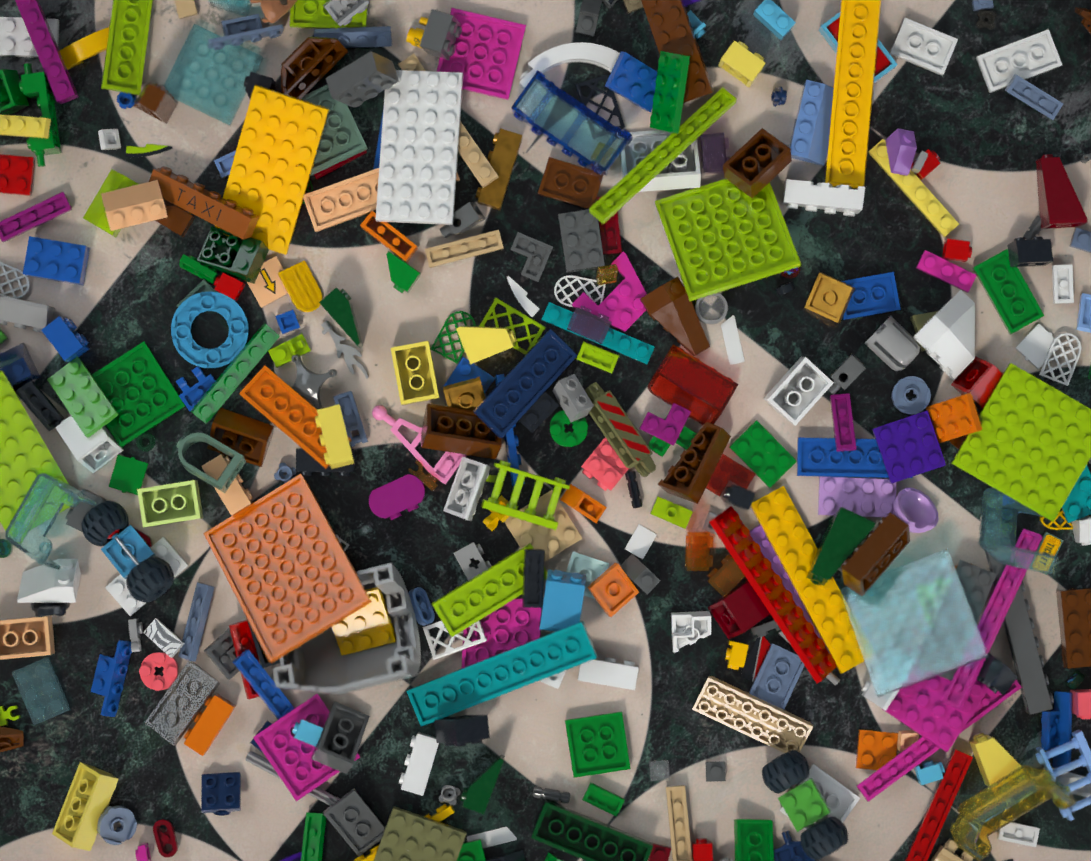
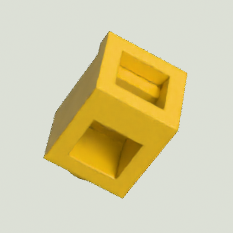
(736, 655)

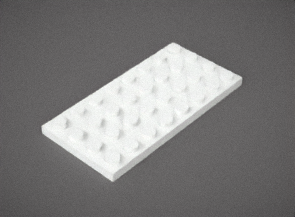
(420, 148)

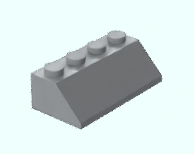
(25, 313)

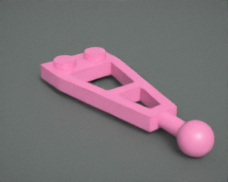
(446, 465)

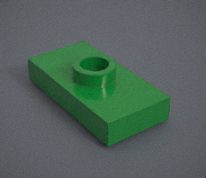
(603, 799)

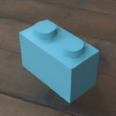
(774, 18)

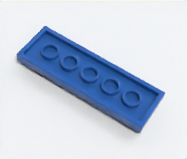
(820, 458)

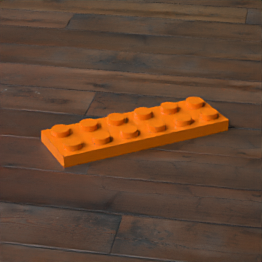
(286, 411)

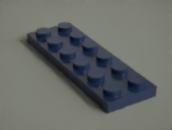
(525, 383)

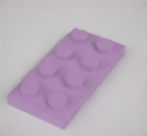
(859, 495)

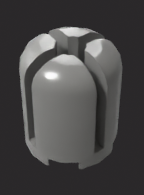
(893, 345)

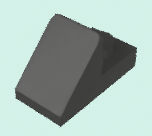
(588, 17)

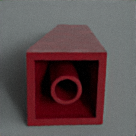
(1056, 196)

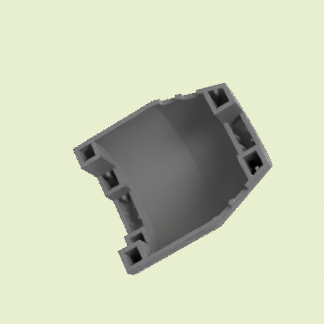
(322, 668)

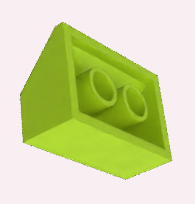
(96, 211)

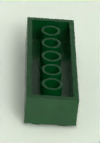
(586, 836)

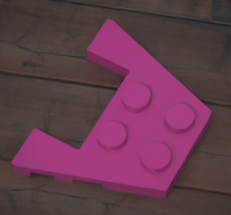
(624, 302)

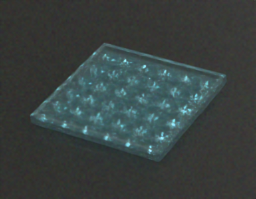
(914, 623)

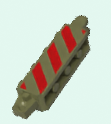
(620, 431)

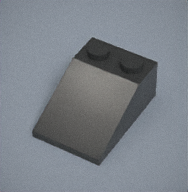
(340, 738)

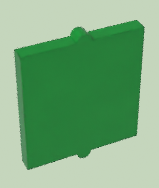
(128, 474)

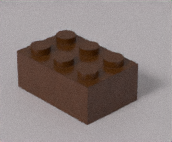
(757, 163)

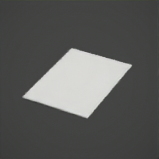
(640, 541)

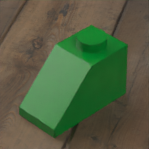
(401, 273)

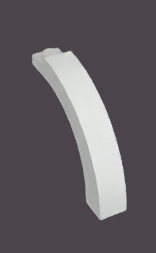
(568, 53)

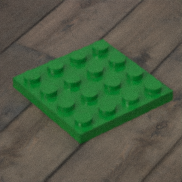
(138, 393)

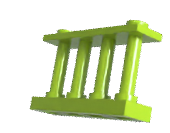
(511, 507)

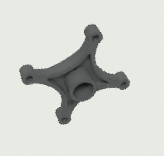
(309, 383)

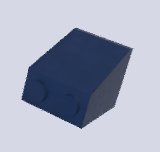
(18, 365)

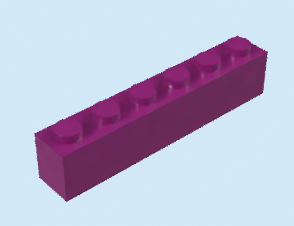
(47, 50)

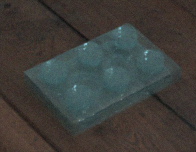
(41, 691)

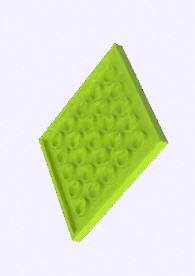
(725, 237)
(1029, 442)

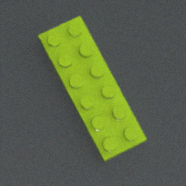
(126, 46)
(483, 593)

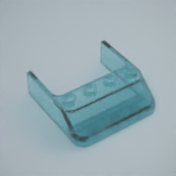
(998, 533)

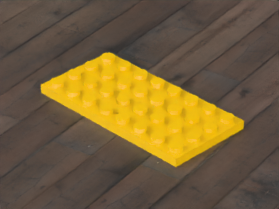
(275, 163)

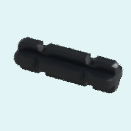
(633, 489)

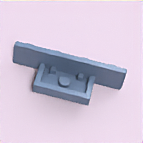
(243, 29)

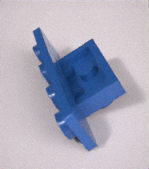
(110, 677)
(1058, 727)

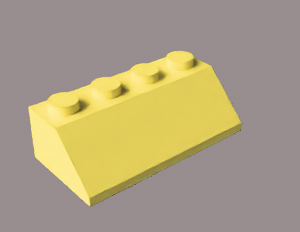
(83, 806)

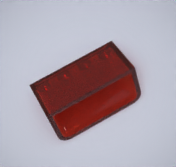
(692, 386)

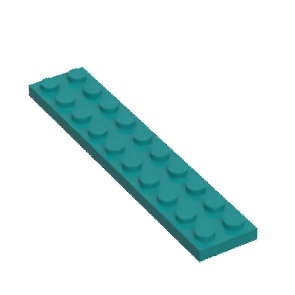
(502, 673)

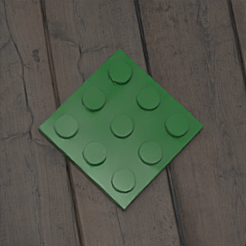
(597, 744)

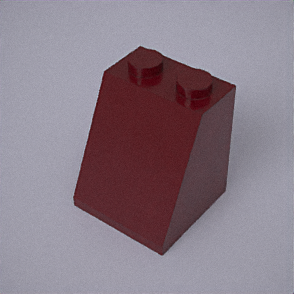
(738, 610)

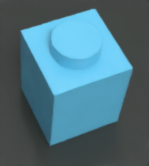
(307, 732)

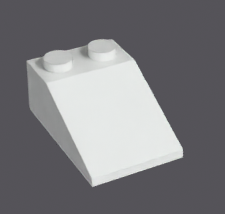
(50, 584)

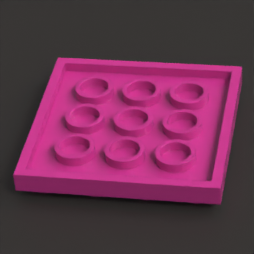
(485, 53)
(504, 630)
(924, 712)
(293, 757)

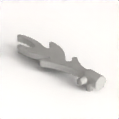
(347, 350)

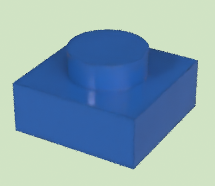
(288, 321)

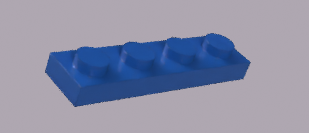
(263, 684)

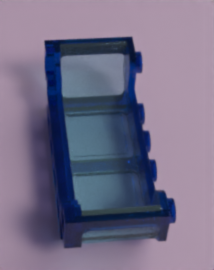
(570, 125)

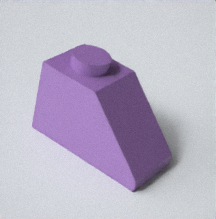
(901, 151)

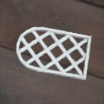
(9, 282)
(575, 291)
(1075, 359)

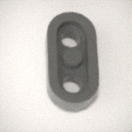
(763, 628)

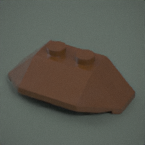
(309, 64)

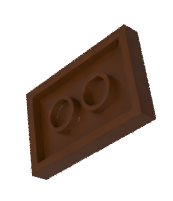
(570, 183)

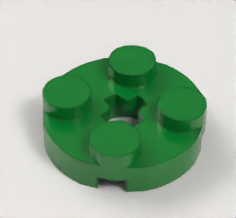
(567, 439)

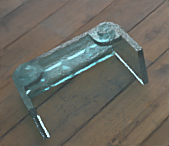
(37, 515)

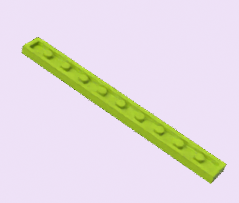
(662, 155)

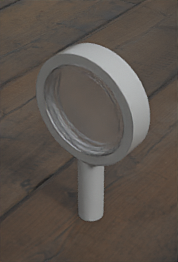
(711, 308)

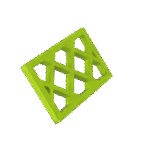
(527, 320)

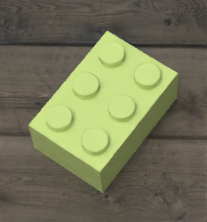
(170, 503)

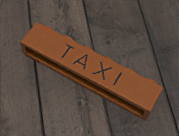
(205, 203)

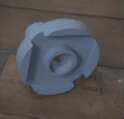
(919, 388)
(111, 816)

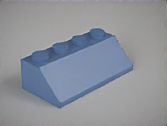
(812, 124)

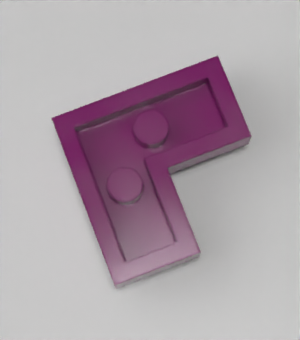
(668, 429)

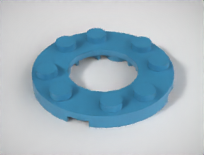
(190, 349)

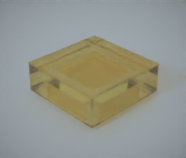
(607, 274)

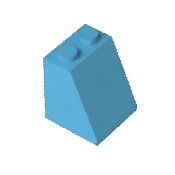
(562, 600)

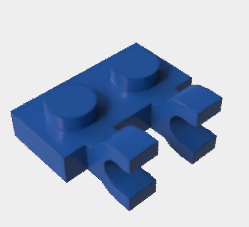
(192, 395)

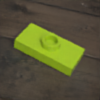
(597, 357)
(671, 512)

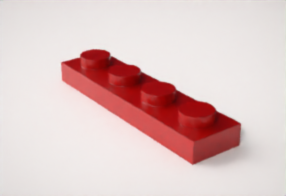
(243, 640)

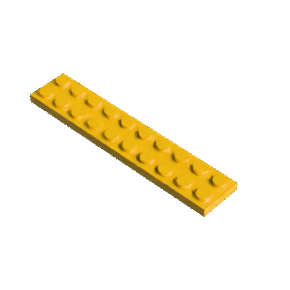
(853, 92)
(796, 553)

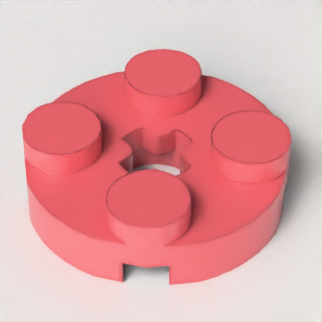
(154, 681)

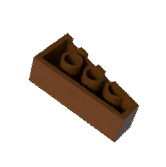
(156, 102)
(694, 469)

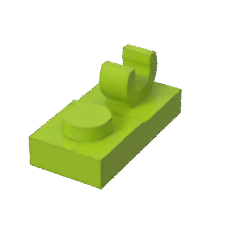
(283, 353)

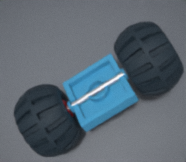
(145, 575)

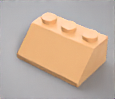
(134, 205)

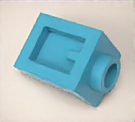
(697, 26)

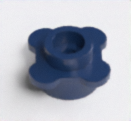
(778, 96)

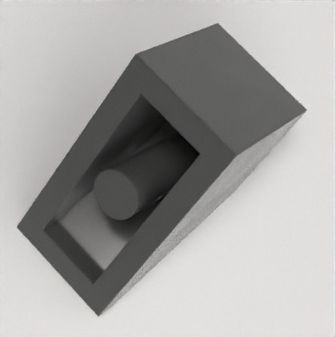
(639, 574)

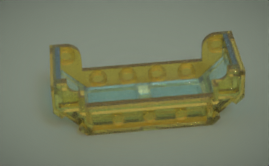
(1004, 803)

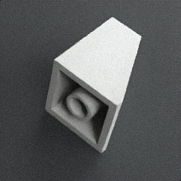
(90, 451)

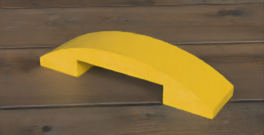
(85, 48)

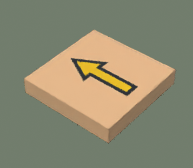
(268, 284)

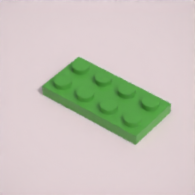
(82, 397)

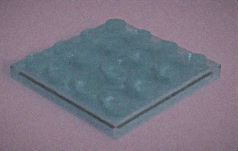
(209, 77)

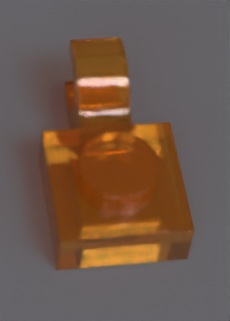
(429, 480)

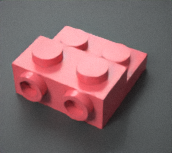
(604, 466)

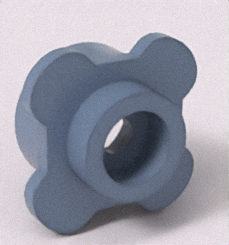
(284, 468)

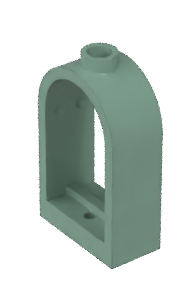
(230, 471)

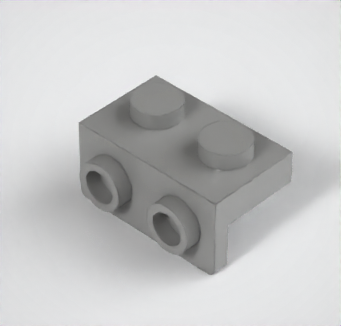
(344, 10)

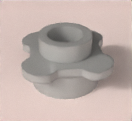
(447, 789)

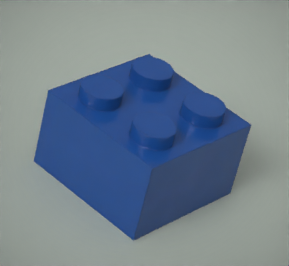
(65, 339)

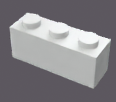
(609, 673)
(419, 763)

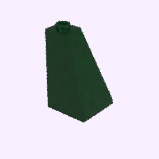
(841, 538)

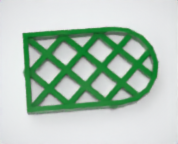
(448, 334)

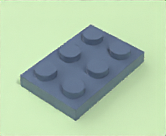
(777, 676)

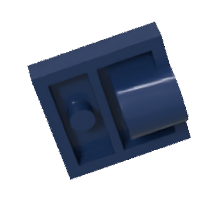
(221, 793)

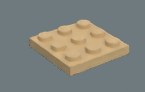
(542, 537)

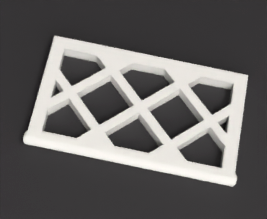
(450, 650)

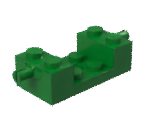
(38, 87)

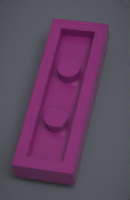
(842, 422)

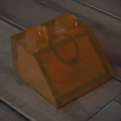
(697, 551)

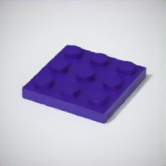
(909, 447)

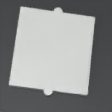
(1036, 346)

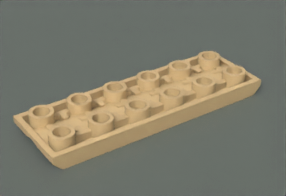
(752, 716)

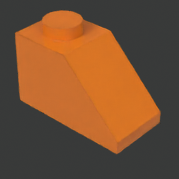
(583, 503)

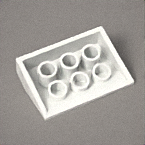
(679, 174)

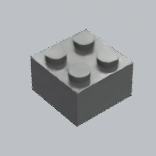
(440, 34)

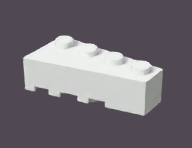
(823, 197)

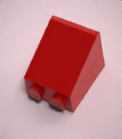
(979, 380)

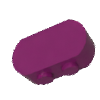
(397, 497)

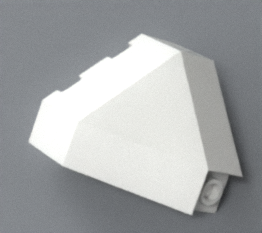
(951, 335)

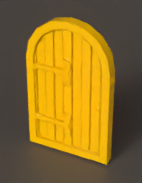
(301, 287)

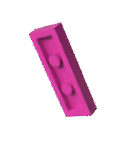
(946, 271)

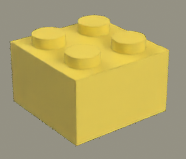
(742, 63)

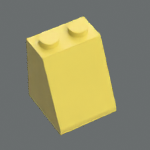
(485, 341)
(992, 758)

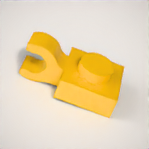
(492, 520)

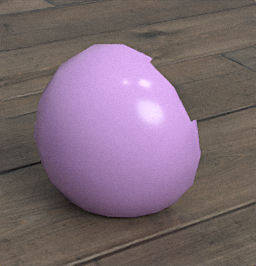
(915, 510)

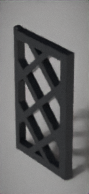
(616, 111)

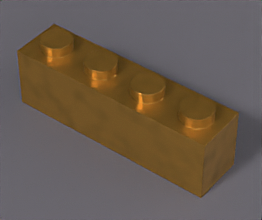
(502, 161)

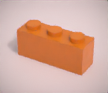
(389, 237)
(208, 724)

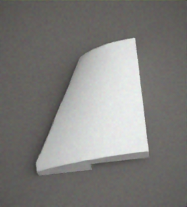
(689, 627)

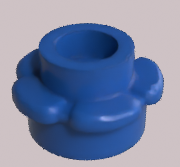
(126, 104)

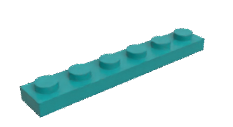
(614, 339)

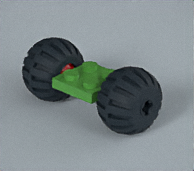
(804, 805)

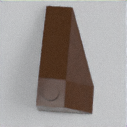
(676, 314)

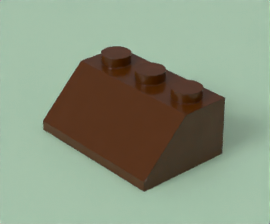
(242, 435)

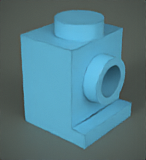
(929, 772)

